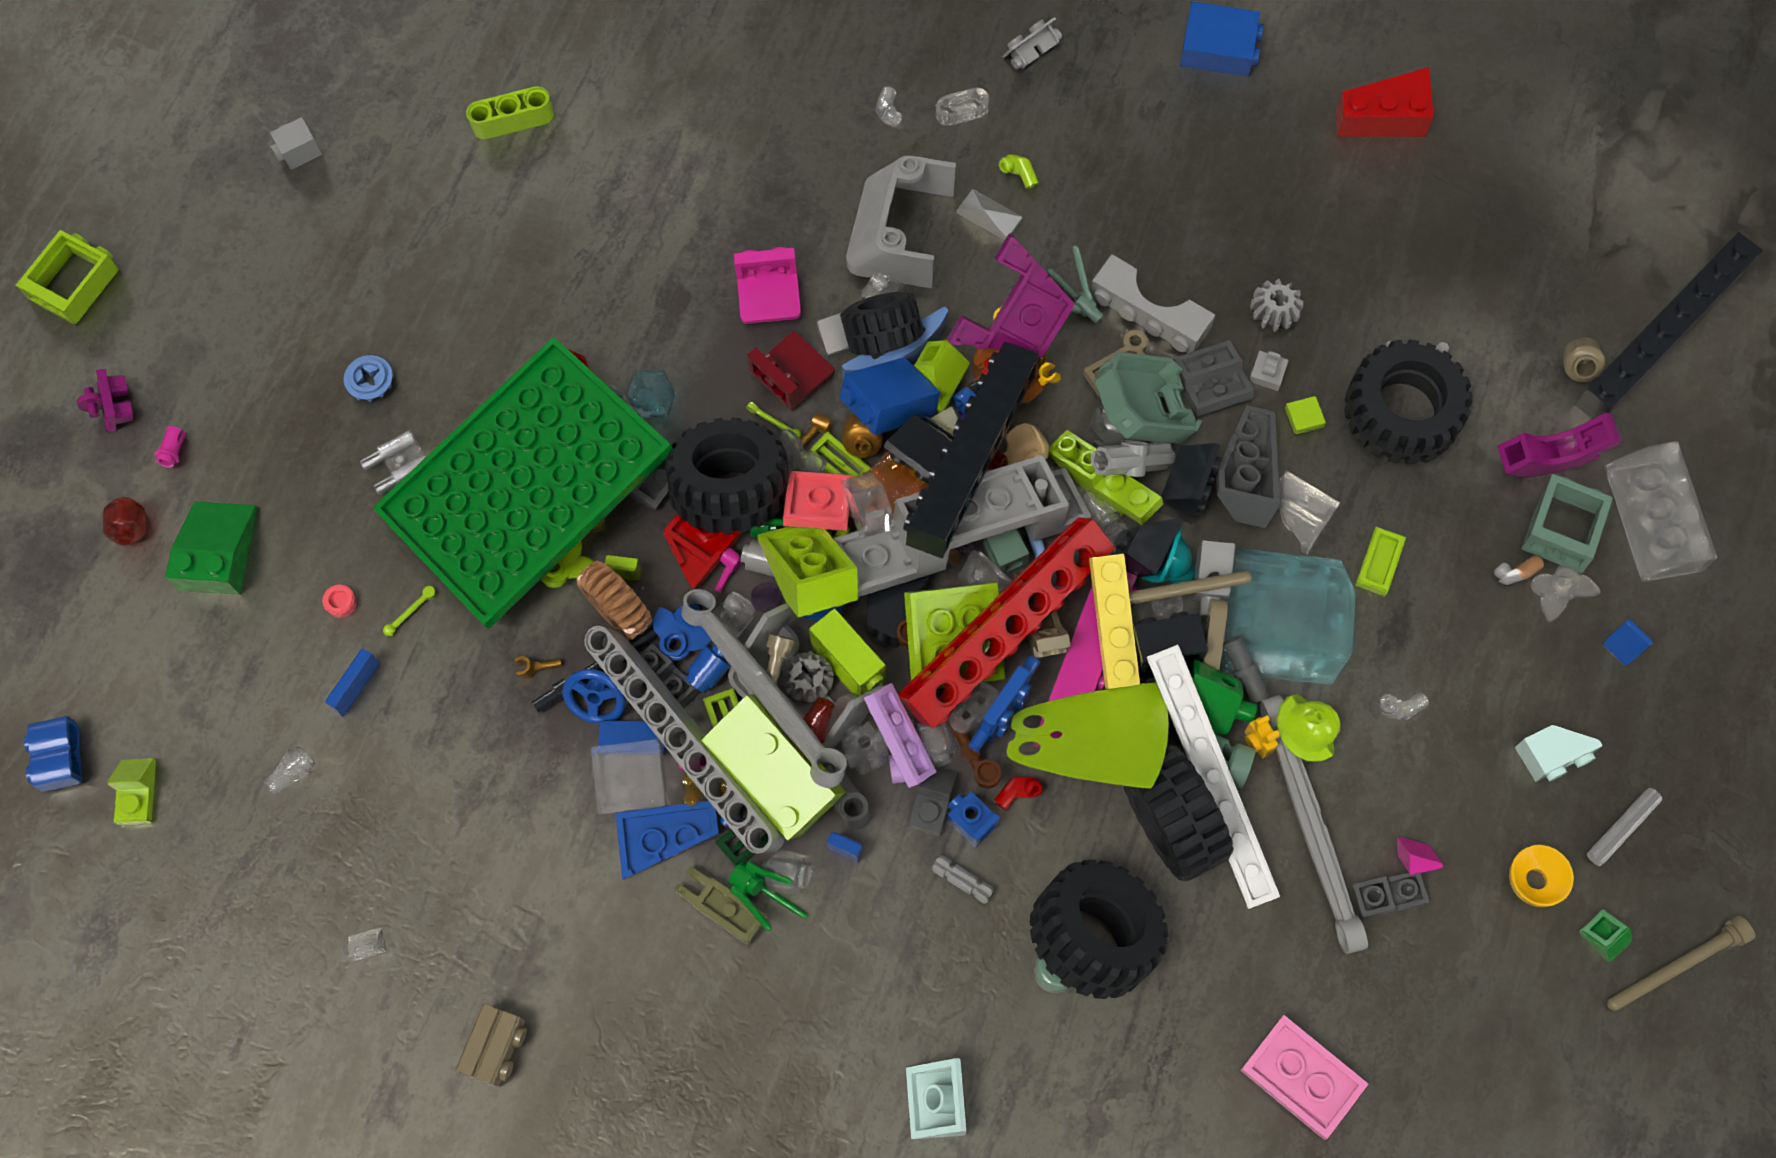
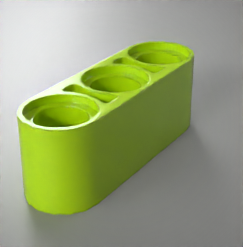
(495, 112)

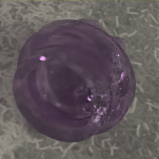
(766, 597)

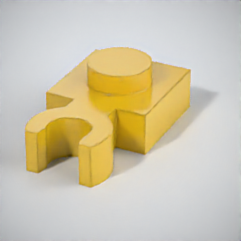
(1261, 736)

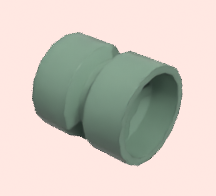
(1238, 759)

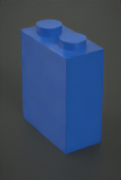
(1221, 39)
(888, 394)

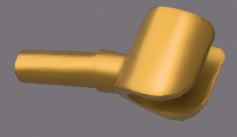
(819, 423)
(532, 667)

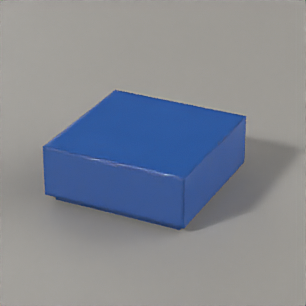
(844, 846)

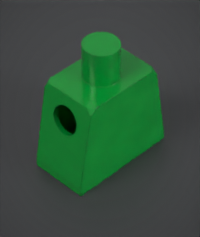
(1221, 697)

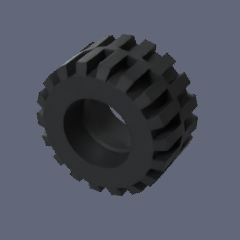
(882, 323)

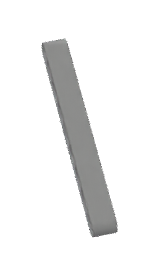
(669, 733)

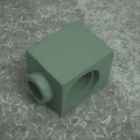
(1007, 551)

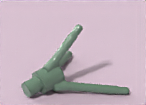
(1082, 301)

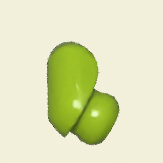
(1019, 166)

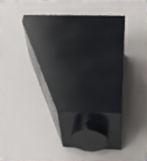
(888, 610)

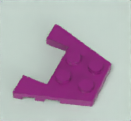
(1029, 314)

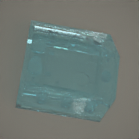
(1292, 615)

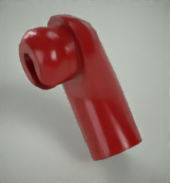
(1018, 788)

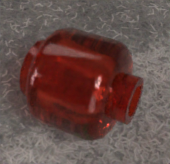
(123, 520)

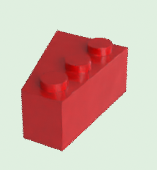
(1387, 107)

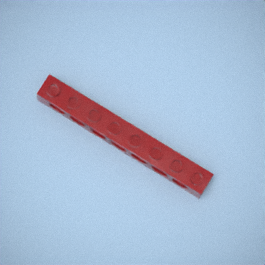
(967, 646)

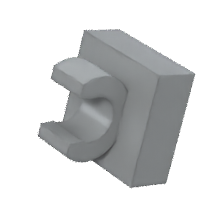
(1268, 370)

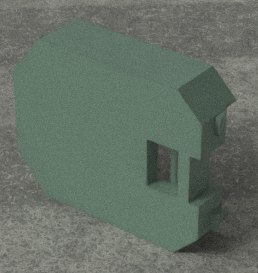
(1131, 396)

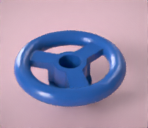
(595, 692)

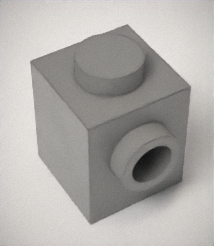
(294, 144)

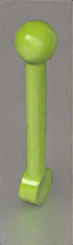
(754, 409)
(428, 594)

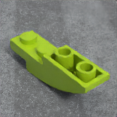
(1117, 490)

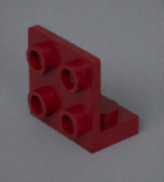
(790, 369)

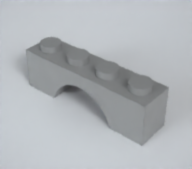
(1180, 325)

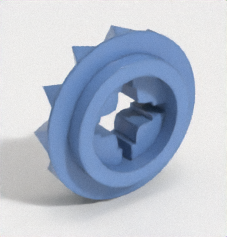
(376, 368)

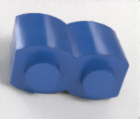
(53, 754)

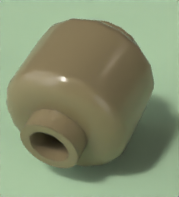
(1583, 360)

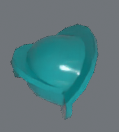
(1176, 565)

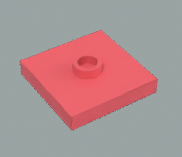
(816, 501)

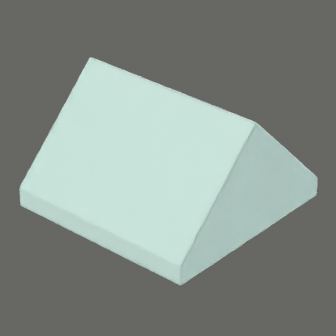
(936, 1099)

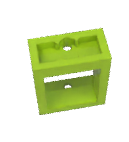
(50, 262)
(847, 654)

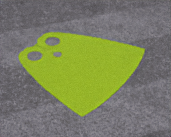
(1105, 736)

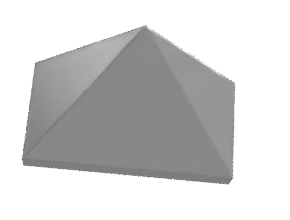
(989, 214)

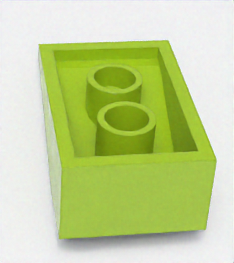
(809, 569)

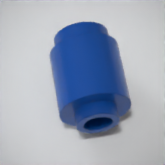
(707, 669)

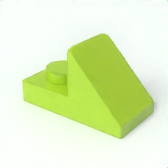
(134, 791)

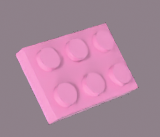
(1304, 1077)

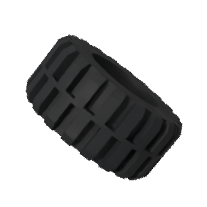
(1423, 369)
(732, 502)
(1182, 818)
(1076, 952)

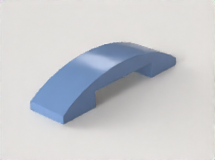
(933, 328)

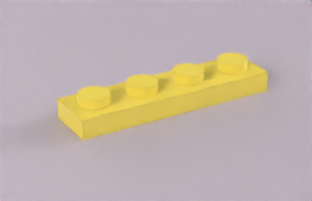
(1114, 621)

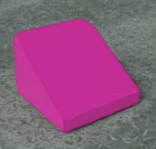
(1417, 856)

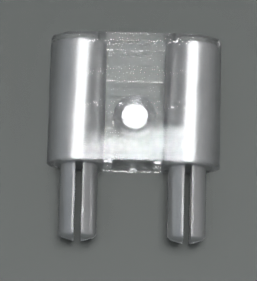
(401, 457)

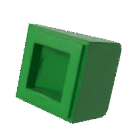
(1607, 935)

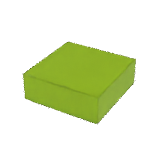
(1305, 415)
(625, 567)

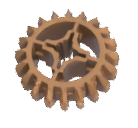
(614, 599)

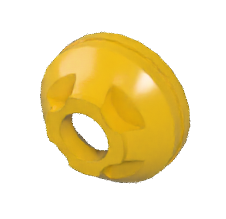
(1553, 867)

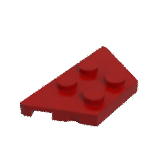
(696, 549)

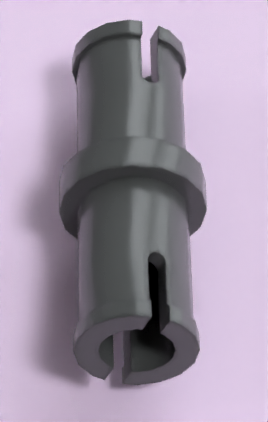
(1246, 669)

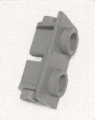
(1023, 49)

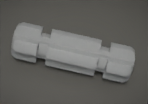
(963, 879)

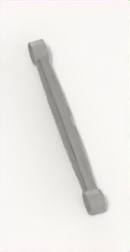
(764, 688)
(1348, 926)

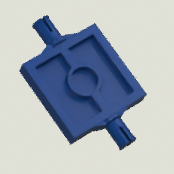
(1011, 698)

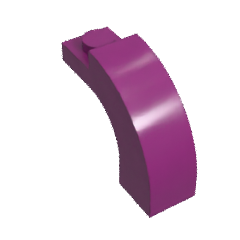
(1544, 455)

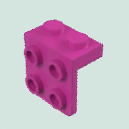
(767, 285)

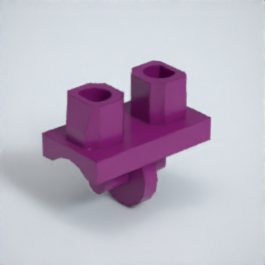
(107, 388)

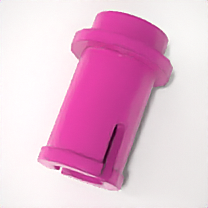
(168, 452)

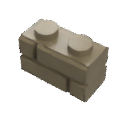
(492, 1045)

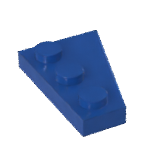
(661, 833)

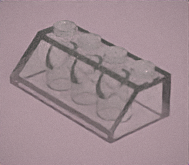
(1660, 512)

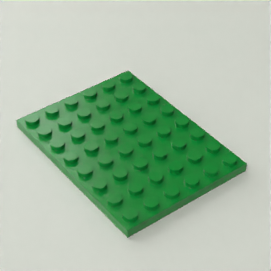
(522, 481)

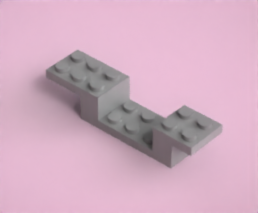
(1005, 500)

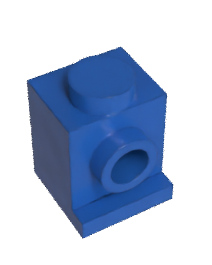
(972, 829)

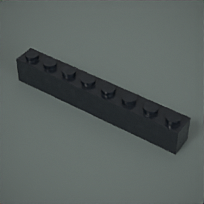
(1669, 327)
(971, 450)

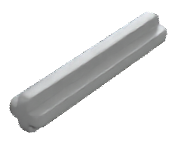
(1624, 826)

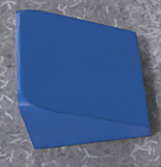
(1627, 642)

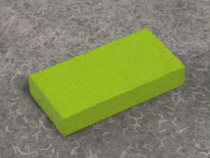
(1380, 561)

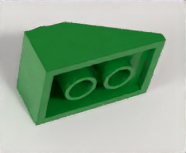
(212, 548)

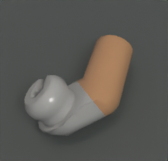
(1521, 572)

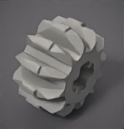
(1276, 305)

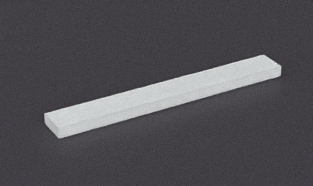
(1206, 756)

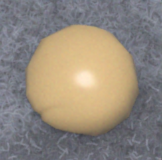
(1025, 442)

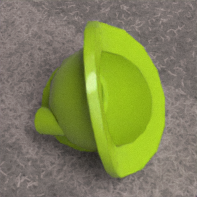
(1308, 728)

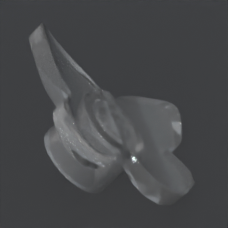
(798, 458)
(1560, 588)

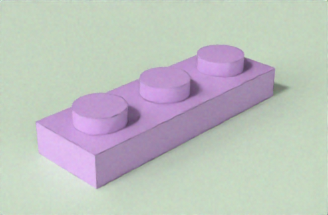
(900, 735)

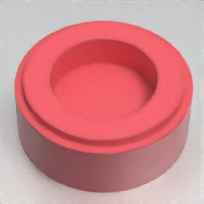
(339, 601)

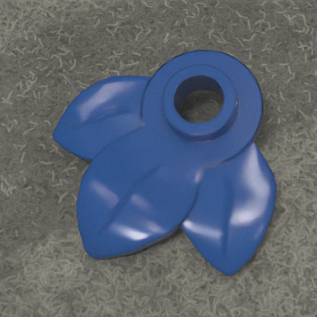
(674, 627)

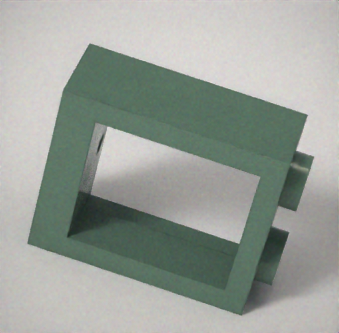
(1546, 542)

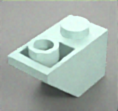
(1554, 749)

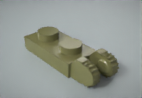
(721, 906)

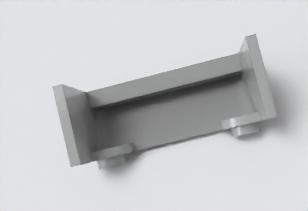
(882, 248)
(848, 708)

